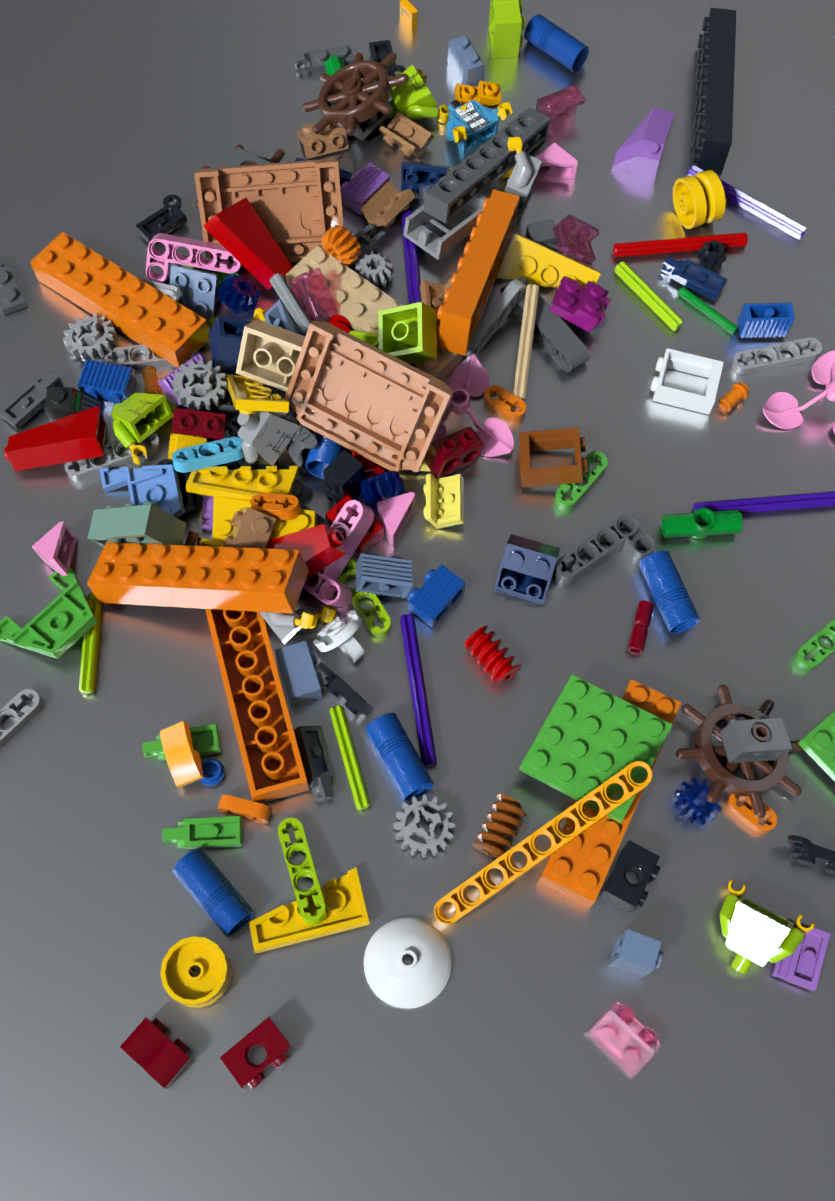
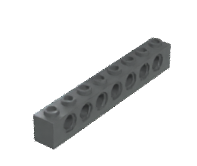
(484, 166)

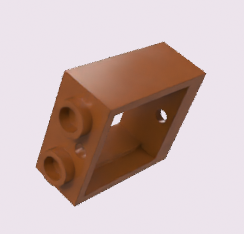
(551, 440)

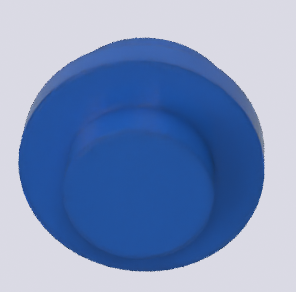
(212, 772)

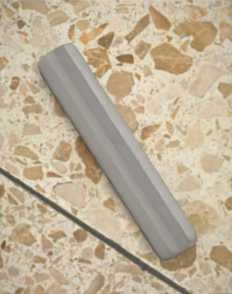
(169, 290)
(291, 302)

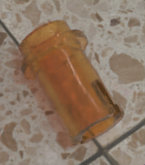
(151, 380)

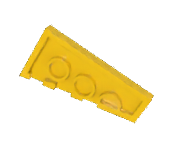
(542, 265)
(252, 396)
(242, 482)
(226, 507)
(286, 927)

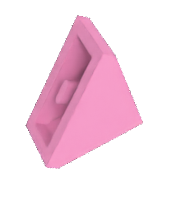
(556, 164)
(394, 514)
(57, 548)

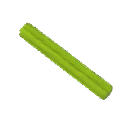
(648, 296)
(90, 650)
(350, 757)

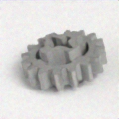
(90, 337)
(199, 385)
(413, 831)

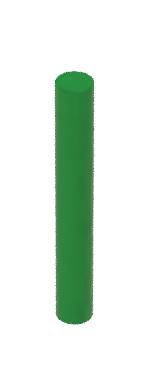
(708, 310)

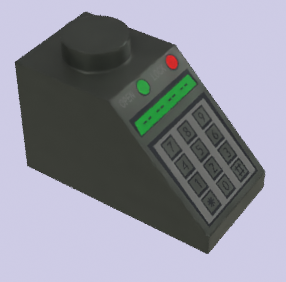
(67, 401)

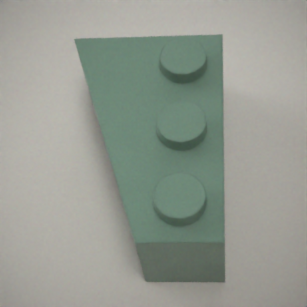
(136, 525)

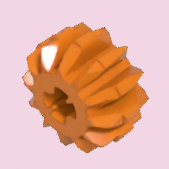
(341, 244)

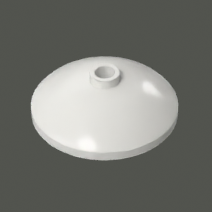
(407, 984)

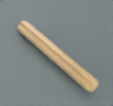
(526, 341)

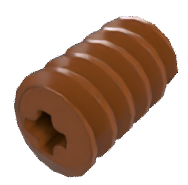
(499, 826)

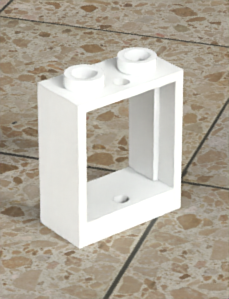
(689, 364)

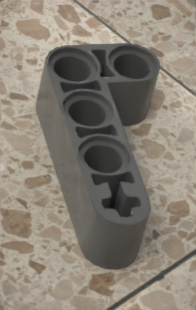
(600, 554)

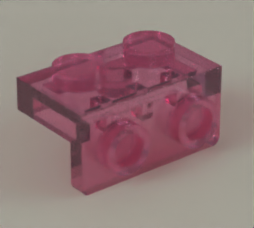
(560, 102)
(574, 238)
(314, 295)
(625, 1038)

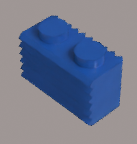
(765, 320)
(107, 381)
(436, 595)

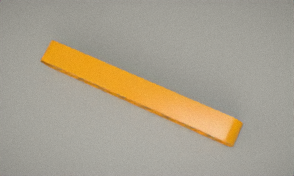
(529, 847)

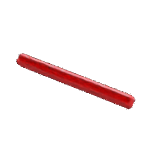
(677, 244)

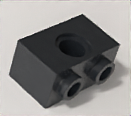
(343, 478)
(619, 889)

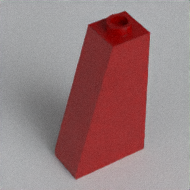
(249, 241)
(59, 441)
(317, 545)

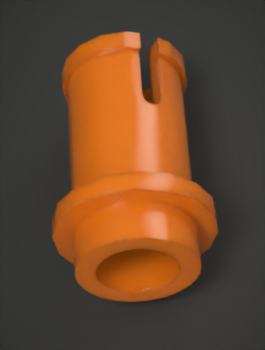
(735, 395)

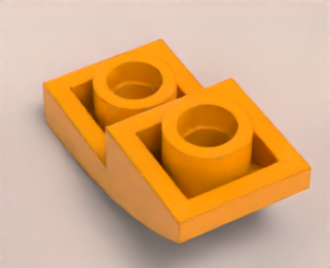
(485, 93)
(179, 753)

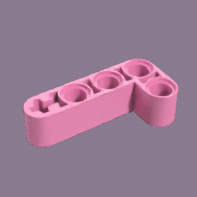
(195, 259)
(328, 576)

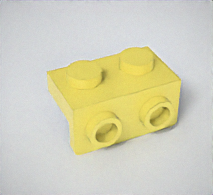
(444, 500)

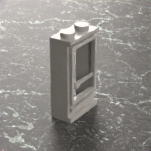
(432, 243)

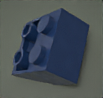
(421, 176)
(226, 342)
(526, 569)

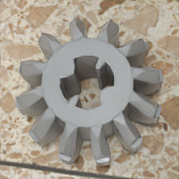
(375, 269)

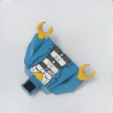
(474, 123)

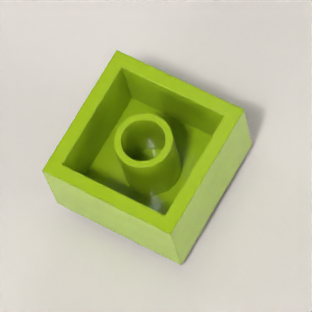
(506, 27)
(408, 332)

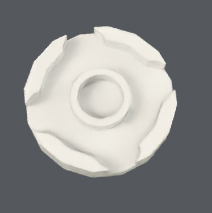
(340, 634)

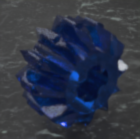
(238, 294)
(382, 487)
(691, 792)

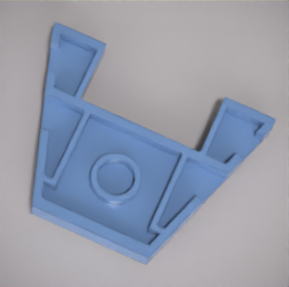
(147, 484)

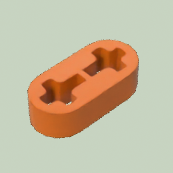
(505, 403)
(276, 505)
(245, 808)
(748, 817)

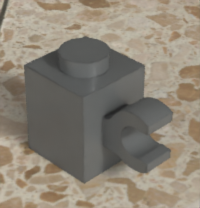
(543, 233)

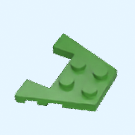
(57, 624)

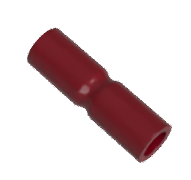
(640, 628)

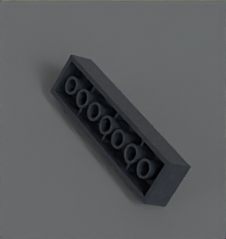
(714, 90)

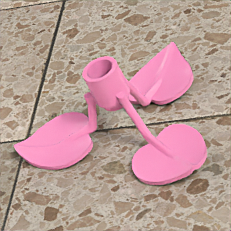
(472, 380)
(783, 407)

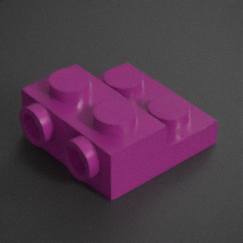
(580, 303)

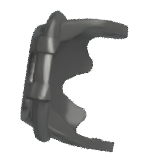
(300, 446)

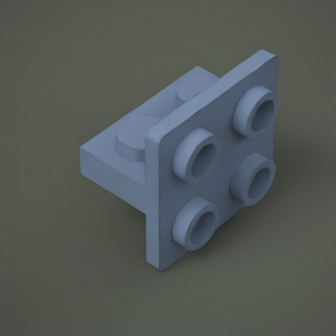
(198, 289)

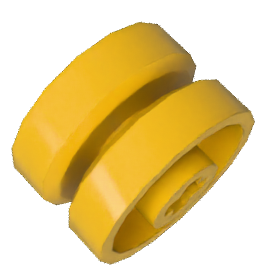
(699, 199)
(180, 966)

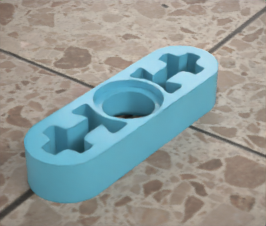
(225, 451)

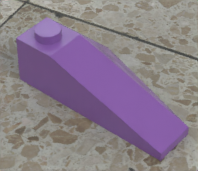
(644, 147)

